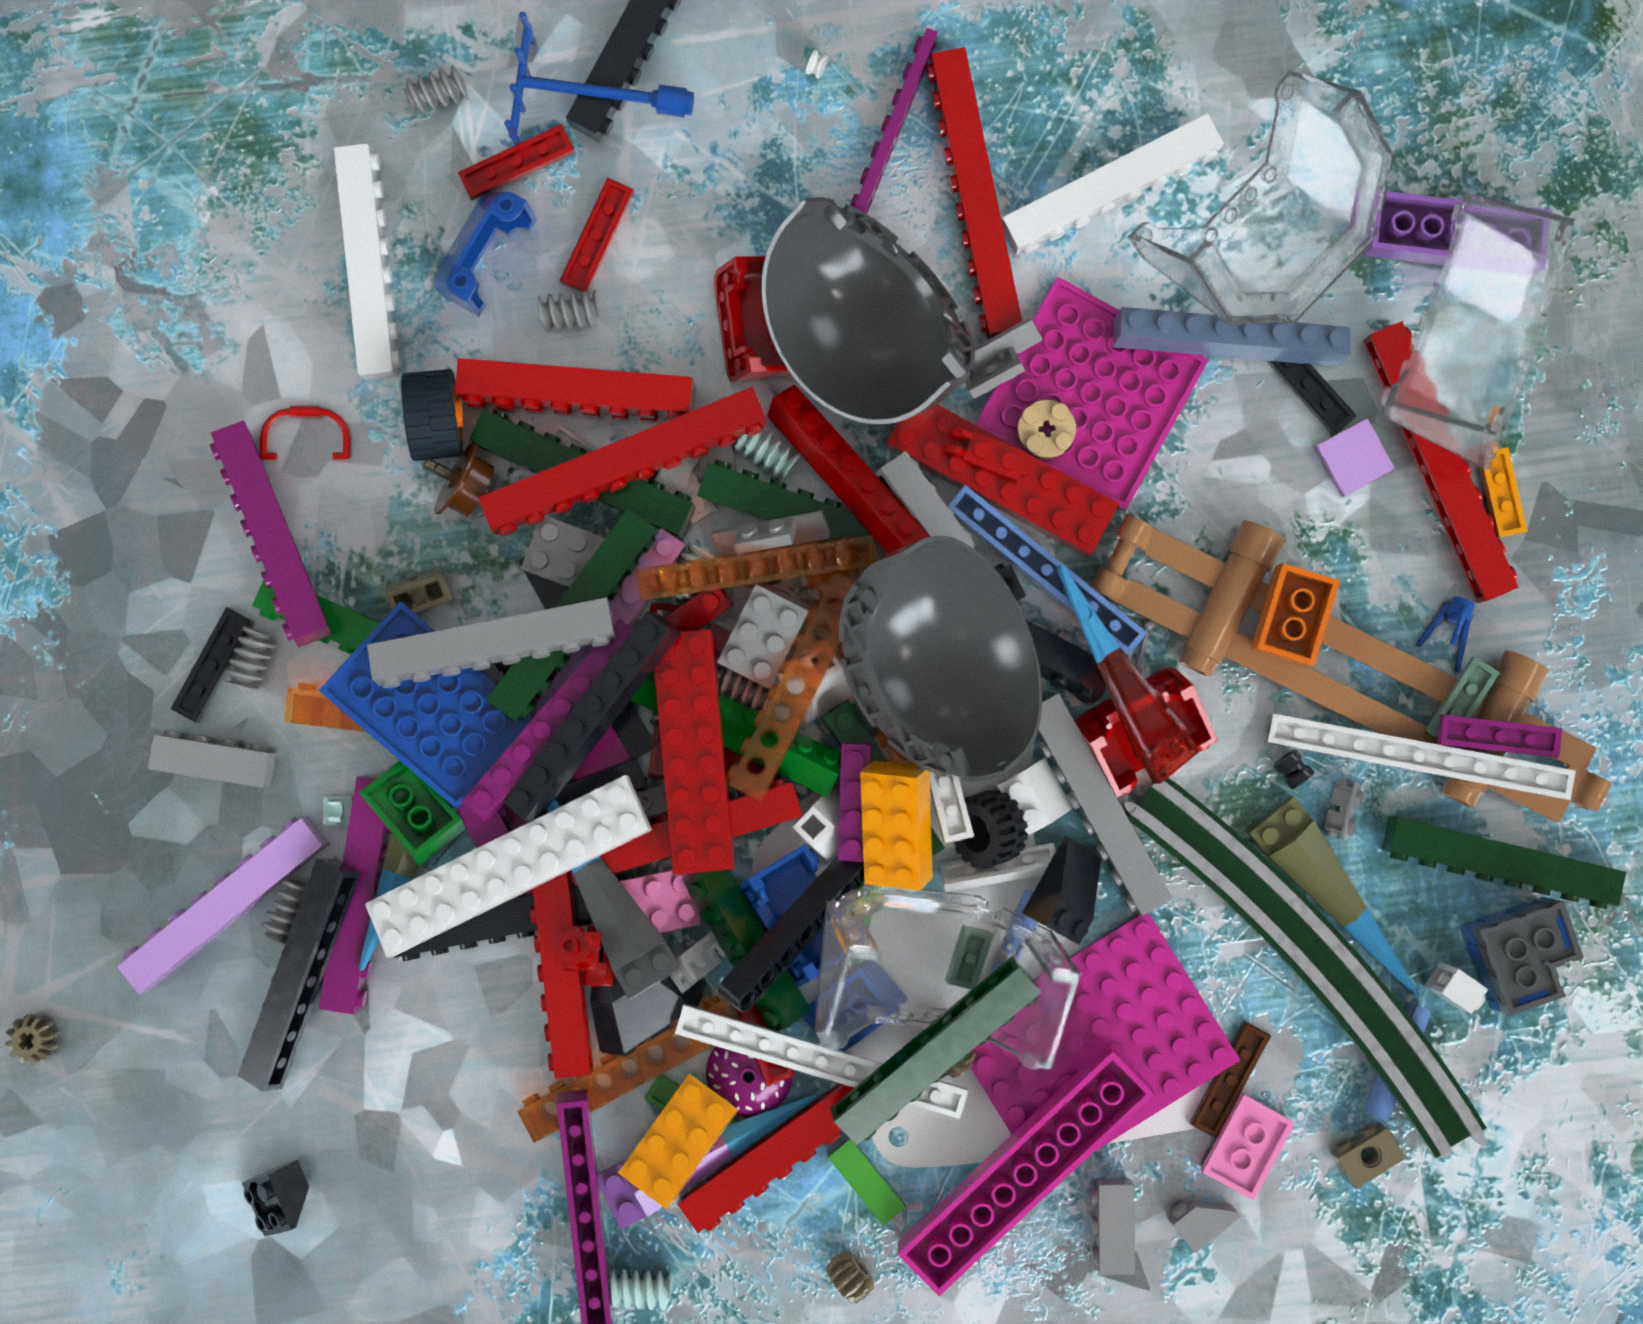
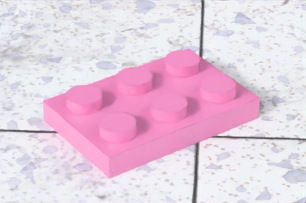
(664, 900)
(1247, 1146)

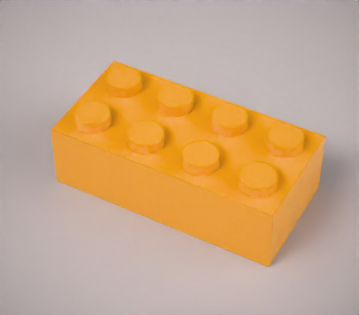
(896, 825)
(678, 1141)

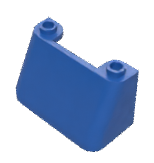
(492, 212)
(773, 893)

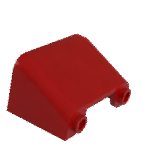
(742, 321)
(1110, 744)

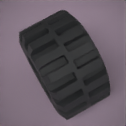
(1005, 829)

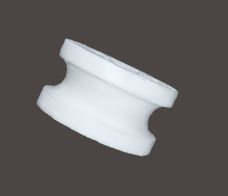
(816, 64)

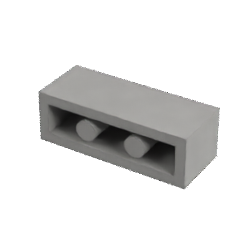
(1113, 1226)

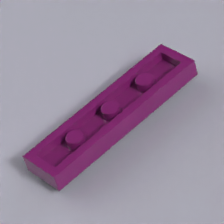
(1499, 736)
(853, 760)

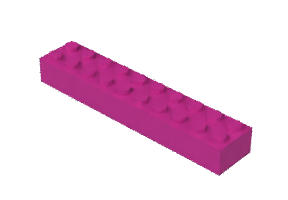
(1024, 1169)

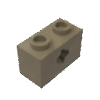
(420, 590)

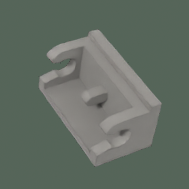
(697, 961)

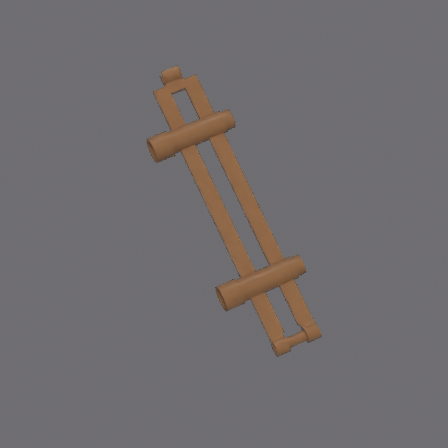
(1240, 586)

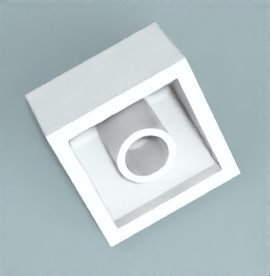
(1037, 795)

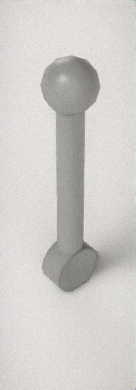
(1147, 624)

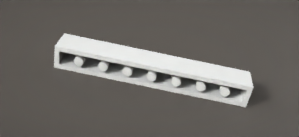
(1112, 184)
(366, 262)

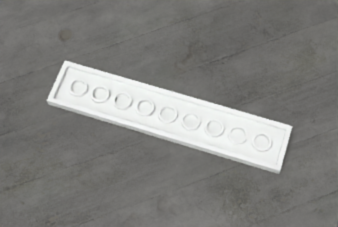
(508, 866)

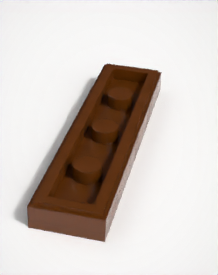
(1228, 1085)

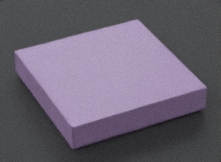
(1354, 457)

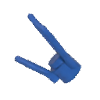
(1460, 614)

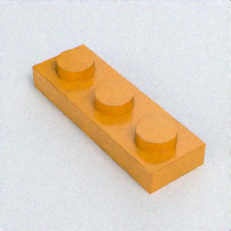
(1503, 496)

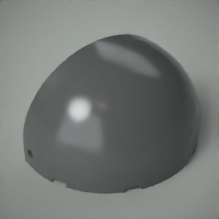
(861, 316)
(943, 659)

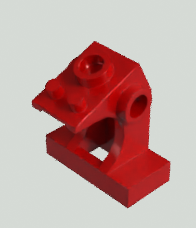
(580, 951)

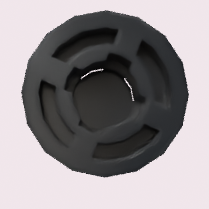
(1293, 769)

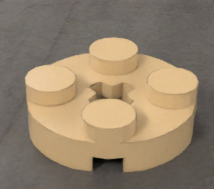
(1060, 439)

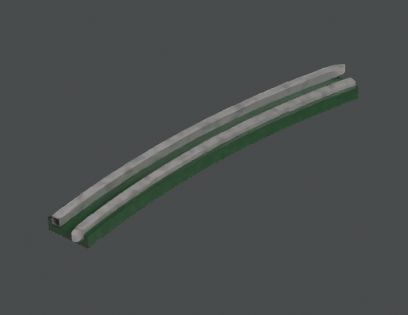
(1318, 957)

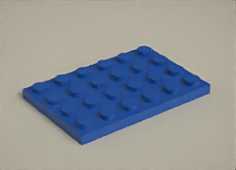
(431, 726)

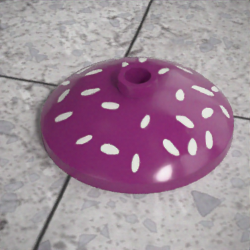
(751, 1097)

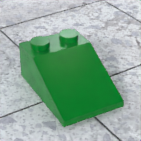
(412, 812)

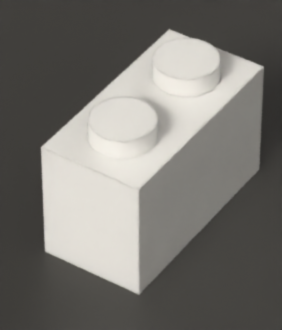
(1456, 988)

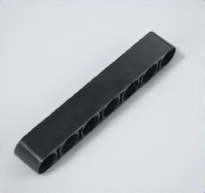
(789, 935)

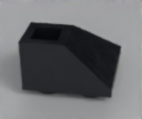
(277, 1197)

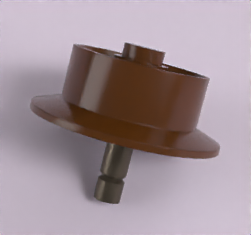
(463, 482)

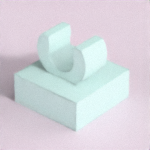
(337, 810)

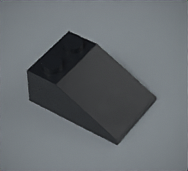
(1067, 891)

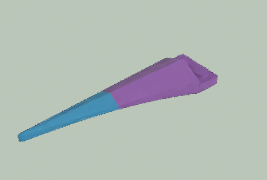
(632, 1204)

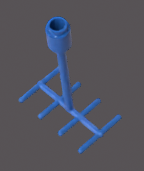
(667, 99)

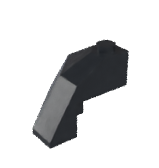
(626, 1022)

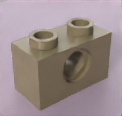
(1384, 1154)

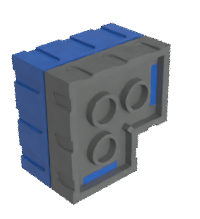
(1520, 953)

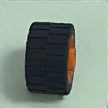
(432, 414)

